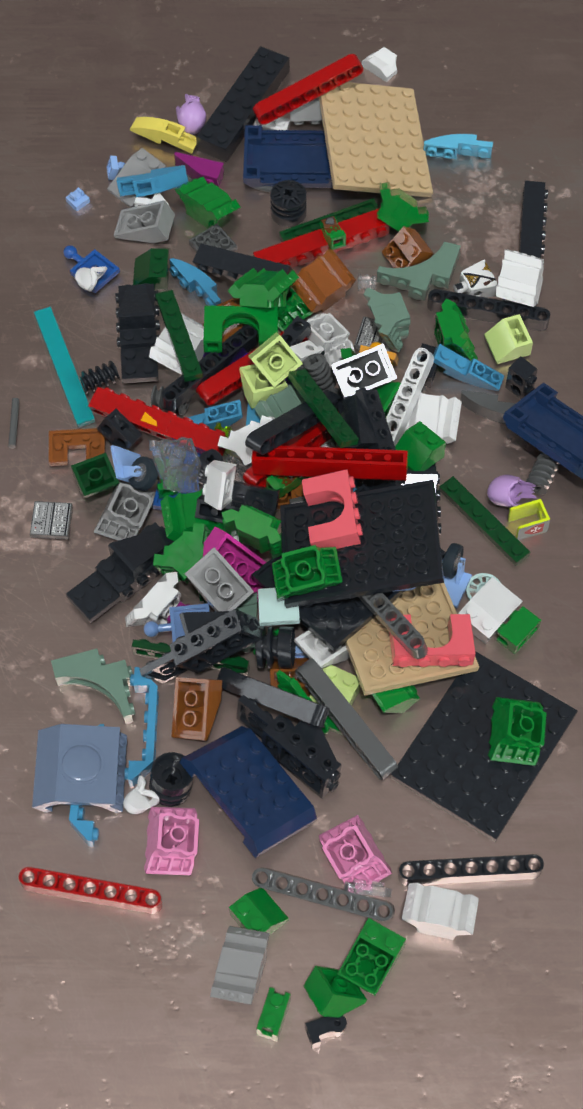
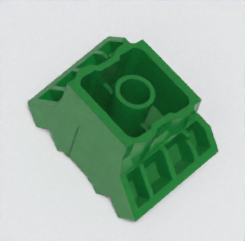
(206, 201)
(399, 208)
(263, 288)
(293, 308)
(452, 331)
(180, 515)
(254, 529)
(183, 552)
(306, 571)
(517, 731)

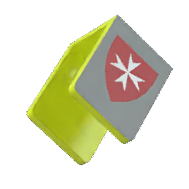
(528, 509)

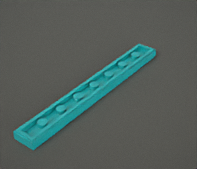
(64, 367)

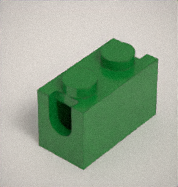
(518, 629)
(273, 1014)

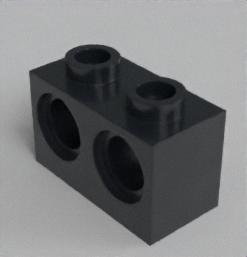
(521, 378)
(119, 430)

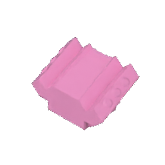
(171, 840)
(354, 852)

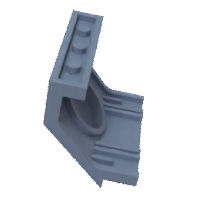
(80, 767)

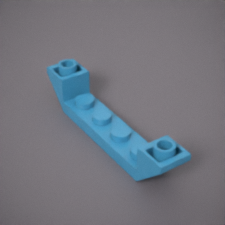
(137, 768)
(85, 829)

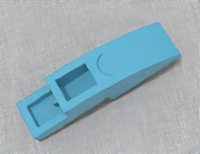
(453, 144)

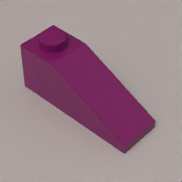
(200, 167)

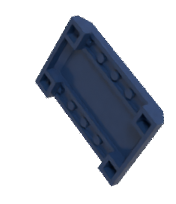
(285, 155)
(549, 427)
(251, 789)

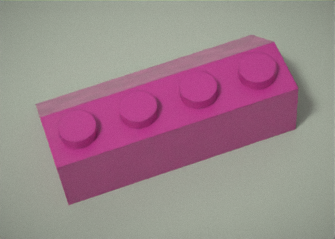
(236, 554)

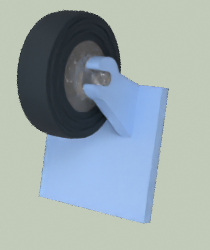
(133, 468)
(453, 570)

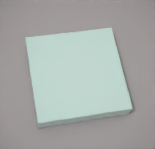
(273, 610)

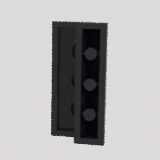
(259, 497)

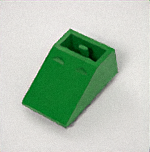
(372, 957)

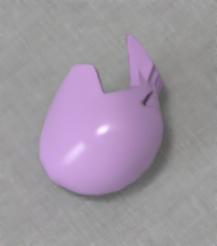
(191, 115)
(506, 488)

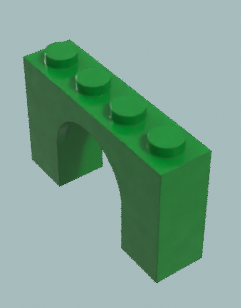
(219, 318)

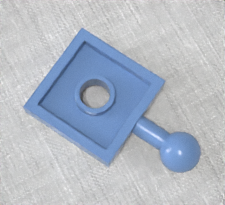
(152, 628)

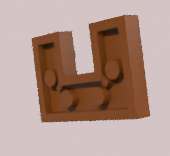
(63, 440)

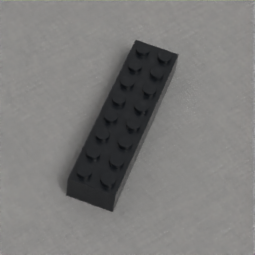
(227, 123)

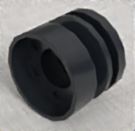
(288, 203)
(276, 647)
(170, 779)

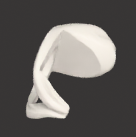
(88, 277)
(136, 800)

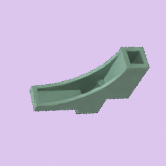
(418, 278)
(91, 671)

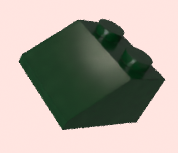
(153, 268)
(94, 475)

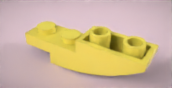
(164, 130)

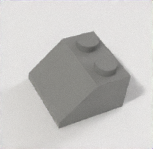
(308, 112)

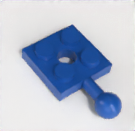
(93, 259)

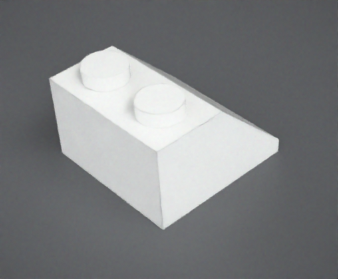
(219, 484)

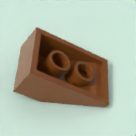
(195, 707)

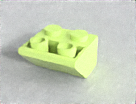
(509, 339)

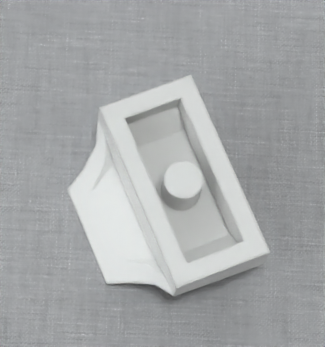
(381, 64)

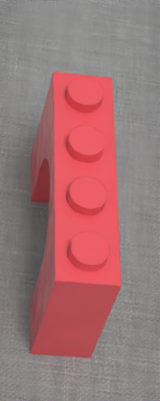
(337, 488)
(457, 651)

